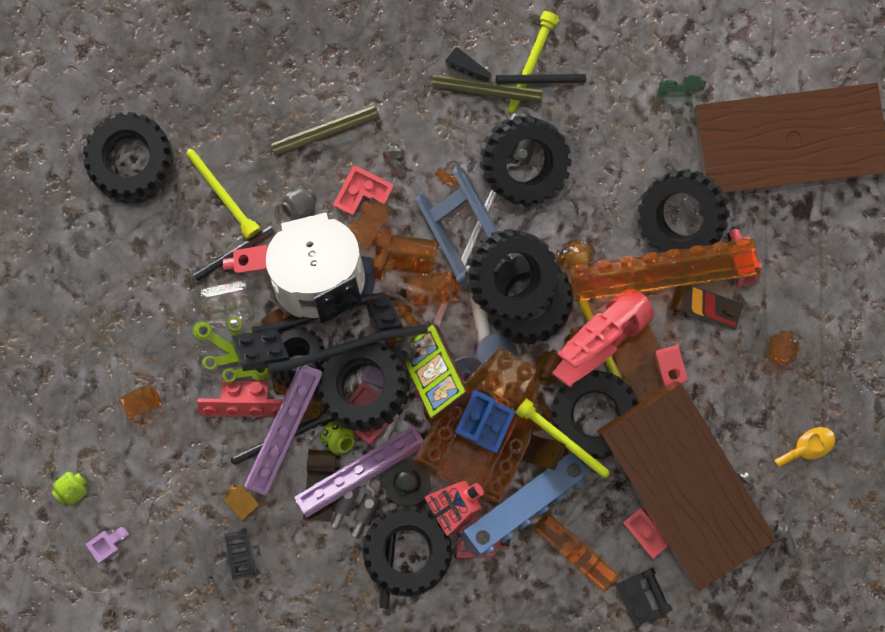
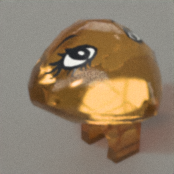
(575, 252)

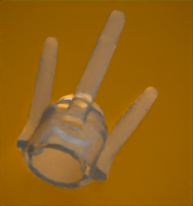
(392, 282)

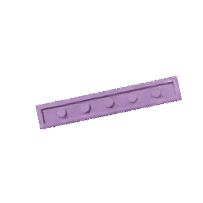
(283, 429)
(359, 471)

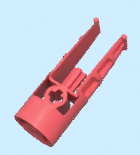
(599, 337)

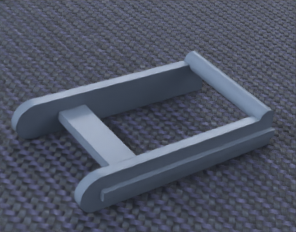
(434, 215)

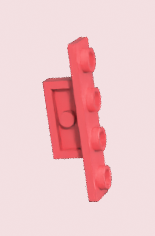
(241, 399)

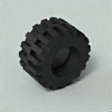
(299, 343)

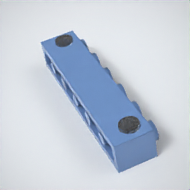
(524, 504)

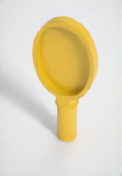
(809, 446)

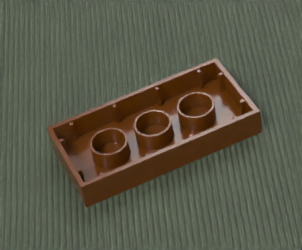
(792, 139)
(687, 485)

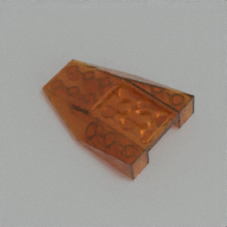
(457, 459)

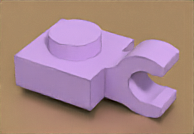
(105, 545)

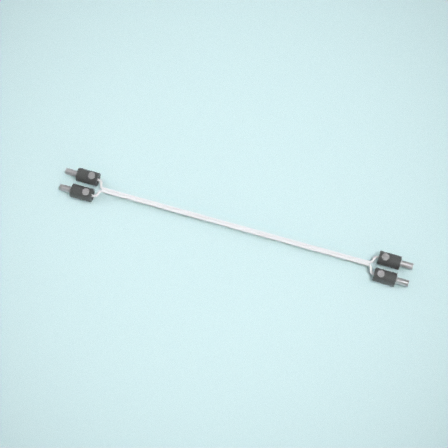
(370, 503)

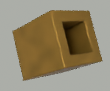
(241, 502)

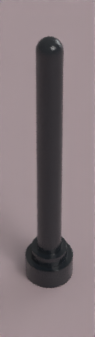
(323, 419)

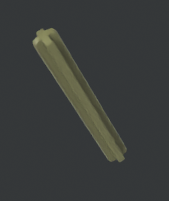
(487, 88)
(325, 130)

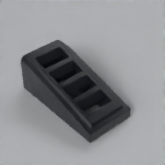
(462, 62)
(243, 573)

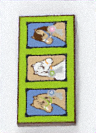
(436, 374)

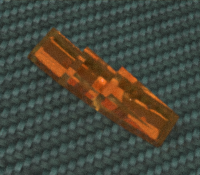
(575, 552)

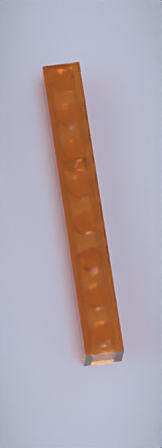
(665, 269)

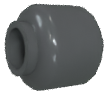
(298, 203)

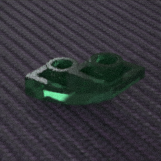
(690, 85)

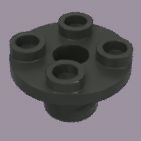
(407, 483)

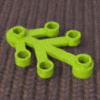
(231, 357)

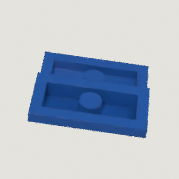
(485, 422)

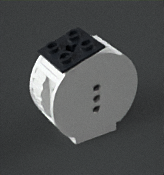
(316, 268)

